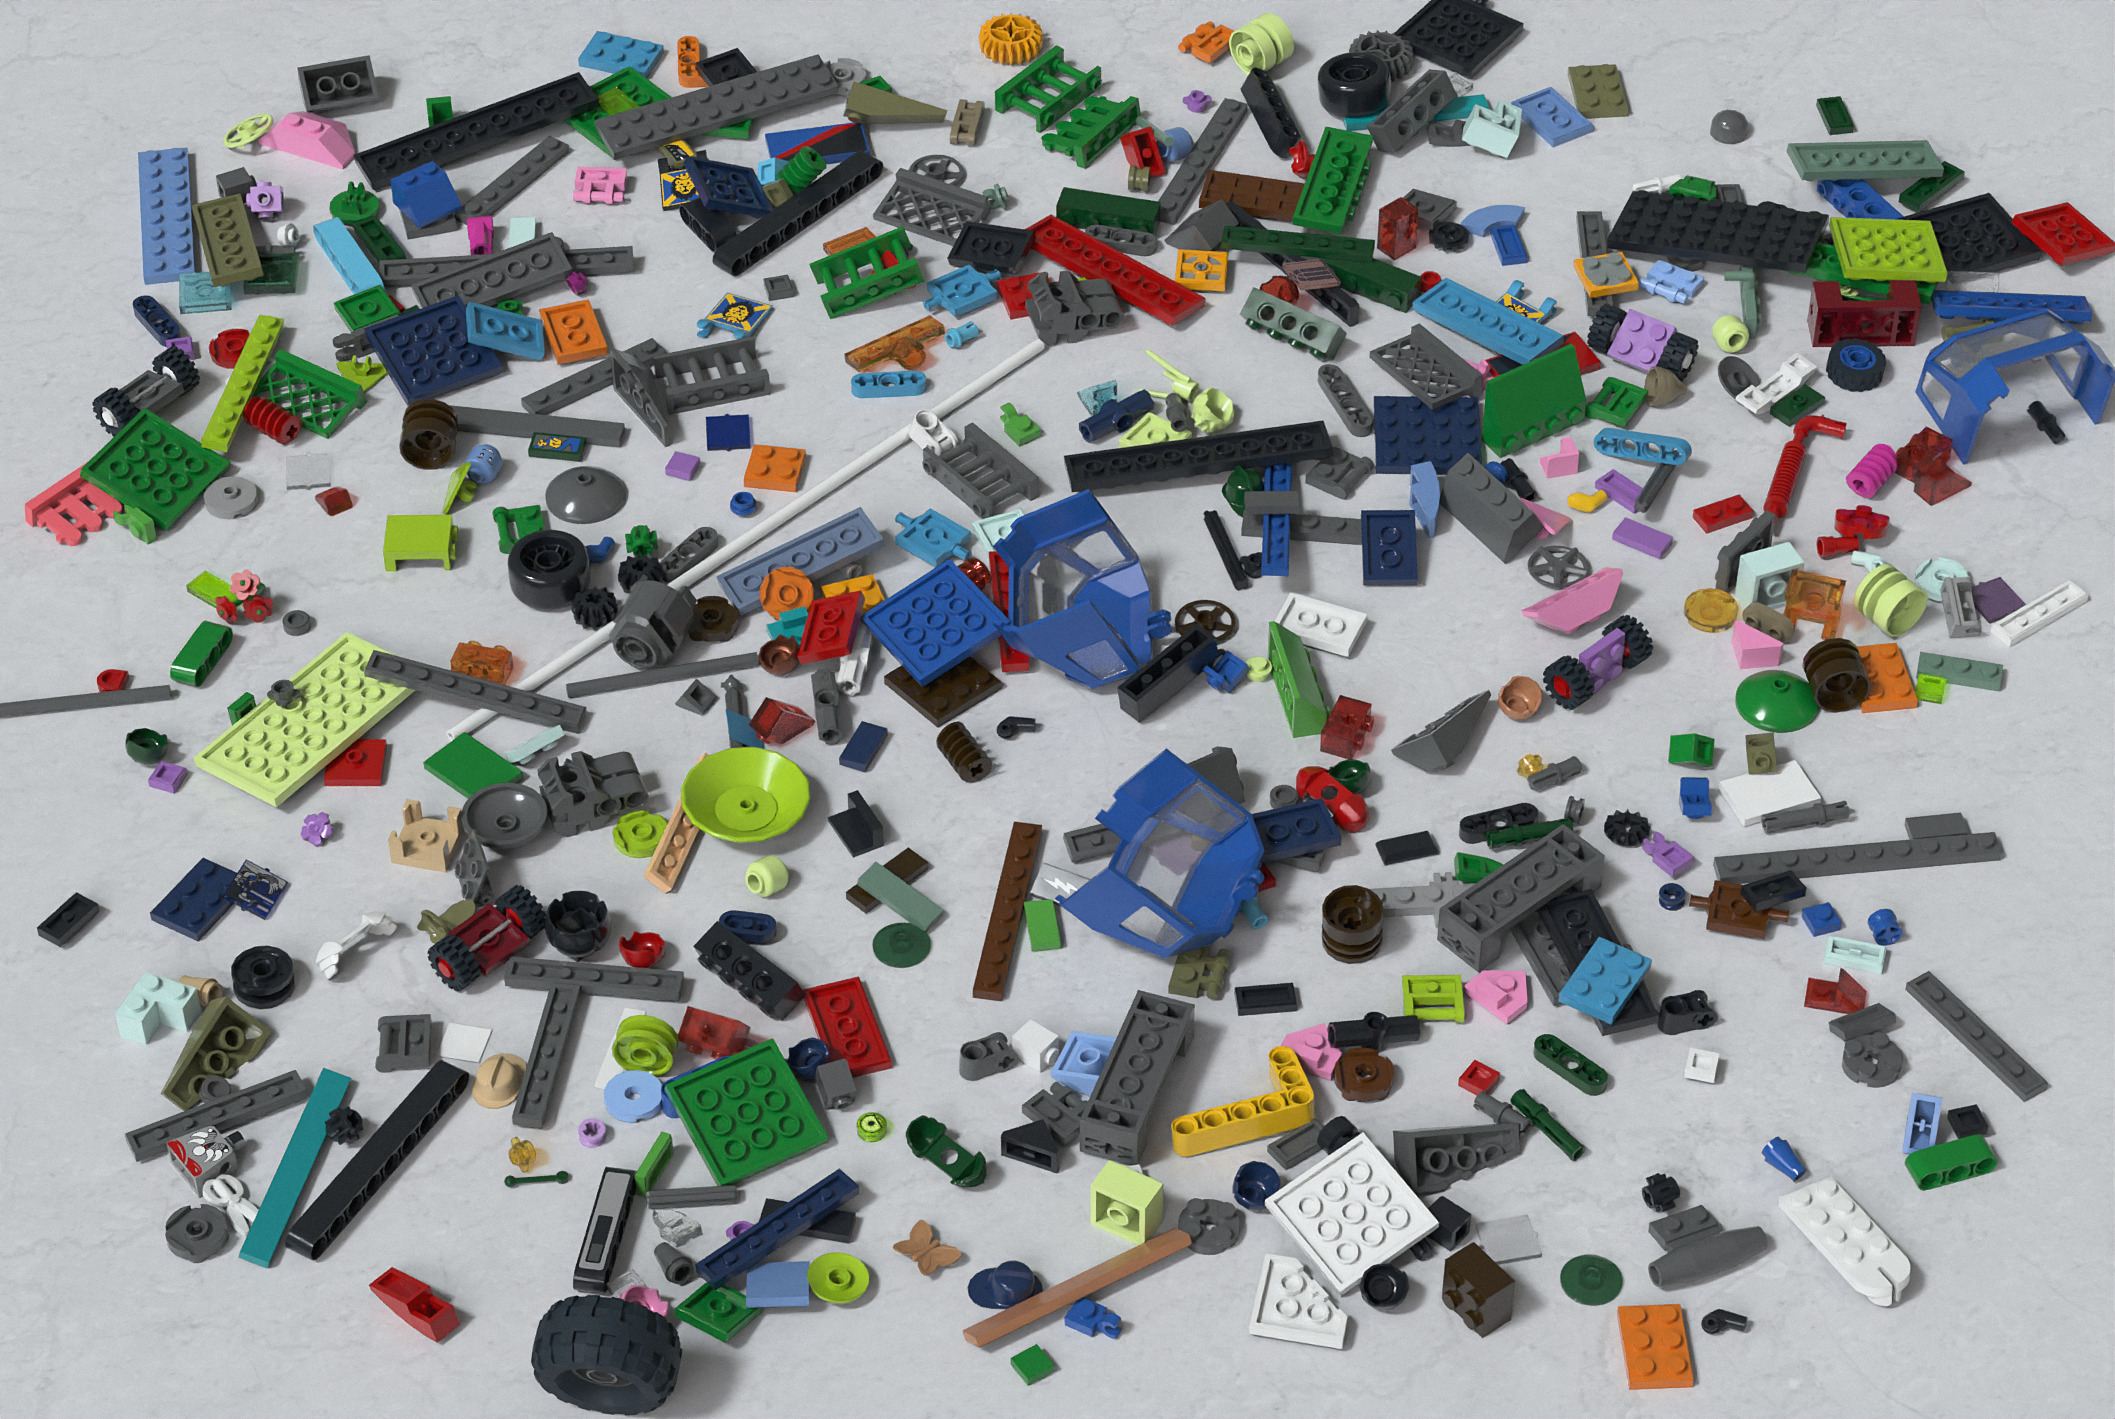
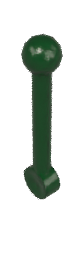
(561, 1177)

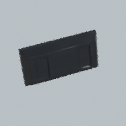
(1406, 847)

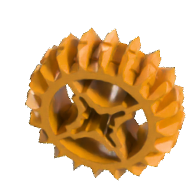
(1010, 39)

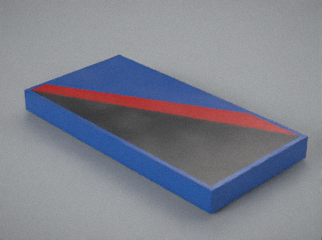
(832, 142)

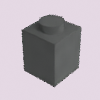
(235, 182)

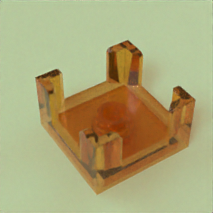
(1815, 600)

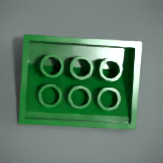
(1533, 402)

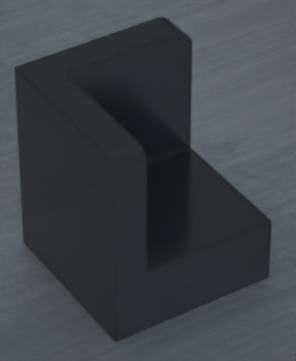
(1453, 1223)

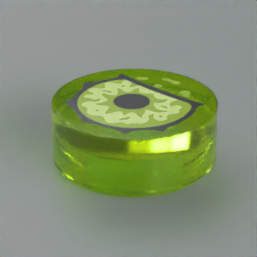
(871, 1127)

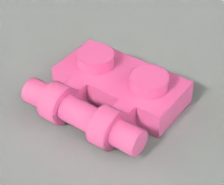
(600, 179)

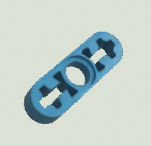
(913, 384)

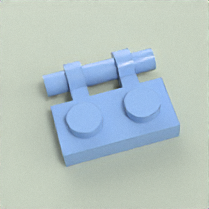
(1671, 282)

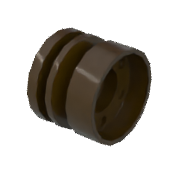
(428, 434)
(1836, 675)
(1352, 924)

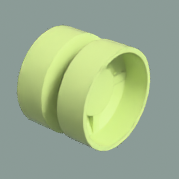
(1261, 43)

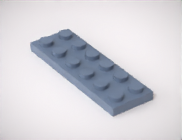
(813, 553)

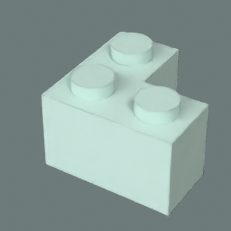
(1493, 129)
(154, 1003)

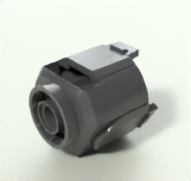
(652, 623)

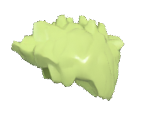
(1212, 411)

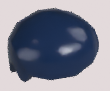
(807, 1056)
(1255, 1184)

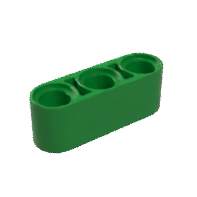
(201, 653)
(1951, 1162)

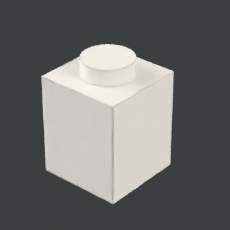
(1036, 1045)

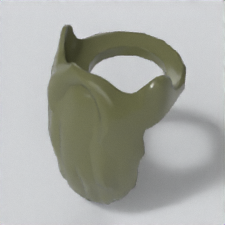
(447, 921)

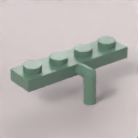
(1748, 290)

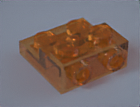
(483, 662)

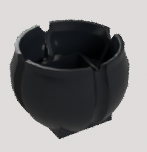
(570, 915)

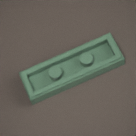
(900, 897)

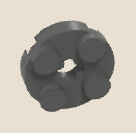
(1877, 1047)
(1213, 1212)
(199, 1246)

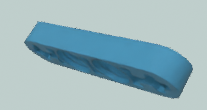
(1642, 442)

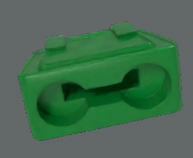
(1694, 187)

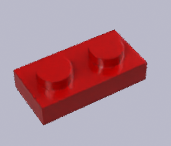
(1722, 514)

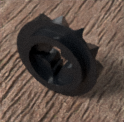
(1449, 229)
(1616, 831)

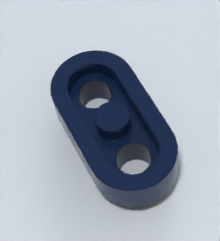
(750, 925)

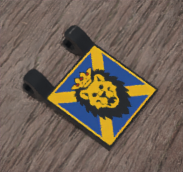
(676, 185)

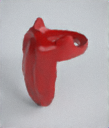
(1302, 159)

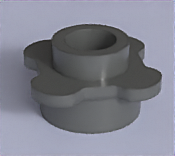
(283, 692)

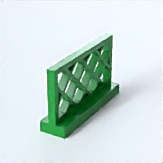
(317, 381)

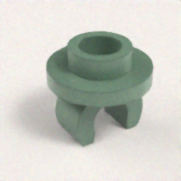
(998, 196)

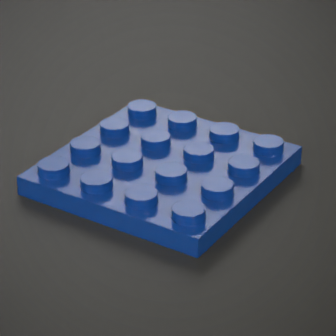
(935, 622)

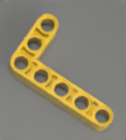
(1254, 1117)

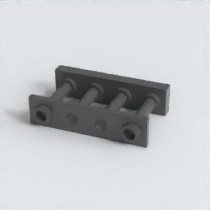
(714, 391)
(989, 454)

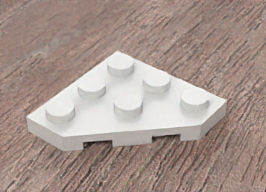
(1295, 1306)

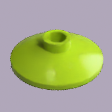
(838, 1277)

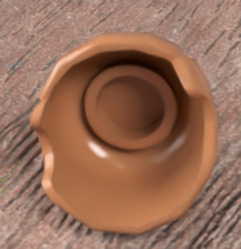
(1520, 698)

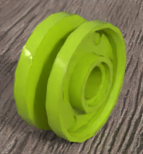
(645, 1044)

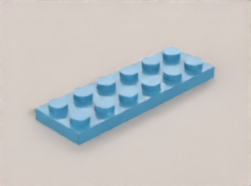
(1487, 322)

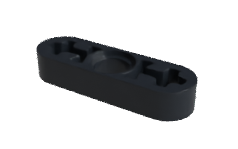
(1474, 827)

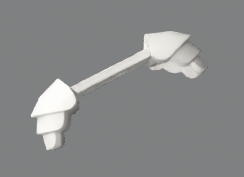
(371, 923)

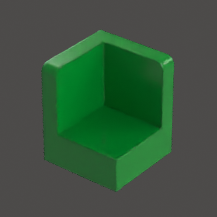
(439, 110)
(1691, 749)

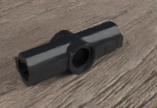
(1373, 1031)

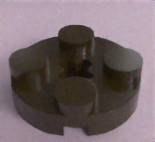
(721, 628)

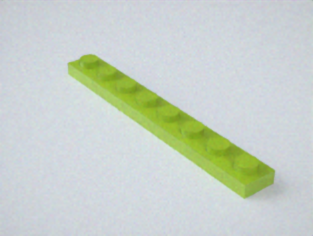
(242, 383)

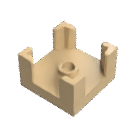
(426, 841)

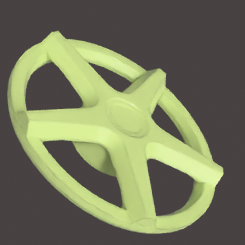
(248, 131)

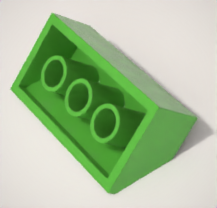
(1296, 682)

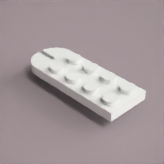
(1849, 1240)

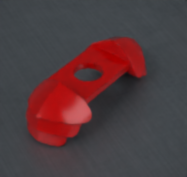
(1348, 809)

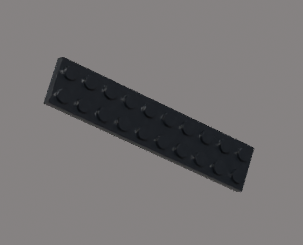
(477, 129)
(1198, 456)

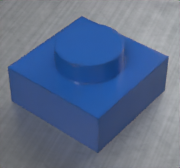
(1821, 919)

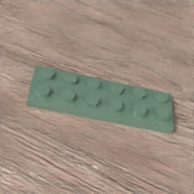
(1865, 160)

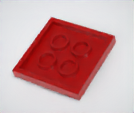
(2064, 233)

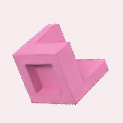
(1563, 463)

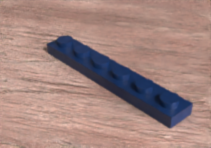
(777, 1229)

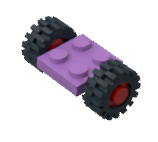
(1576, 681)

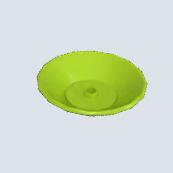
(745, 794)

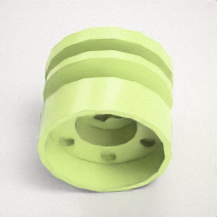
(1890, 600)

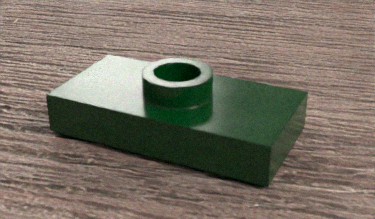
(1797, 405)

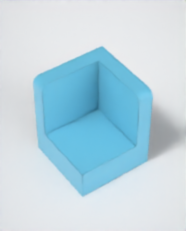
(769, 169)

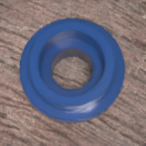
(743, 504)

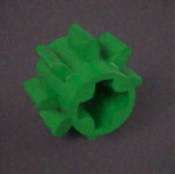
(641, 540)

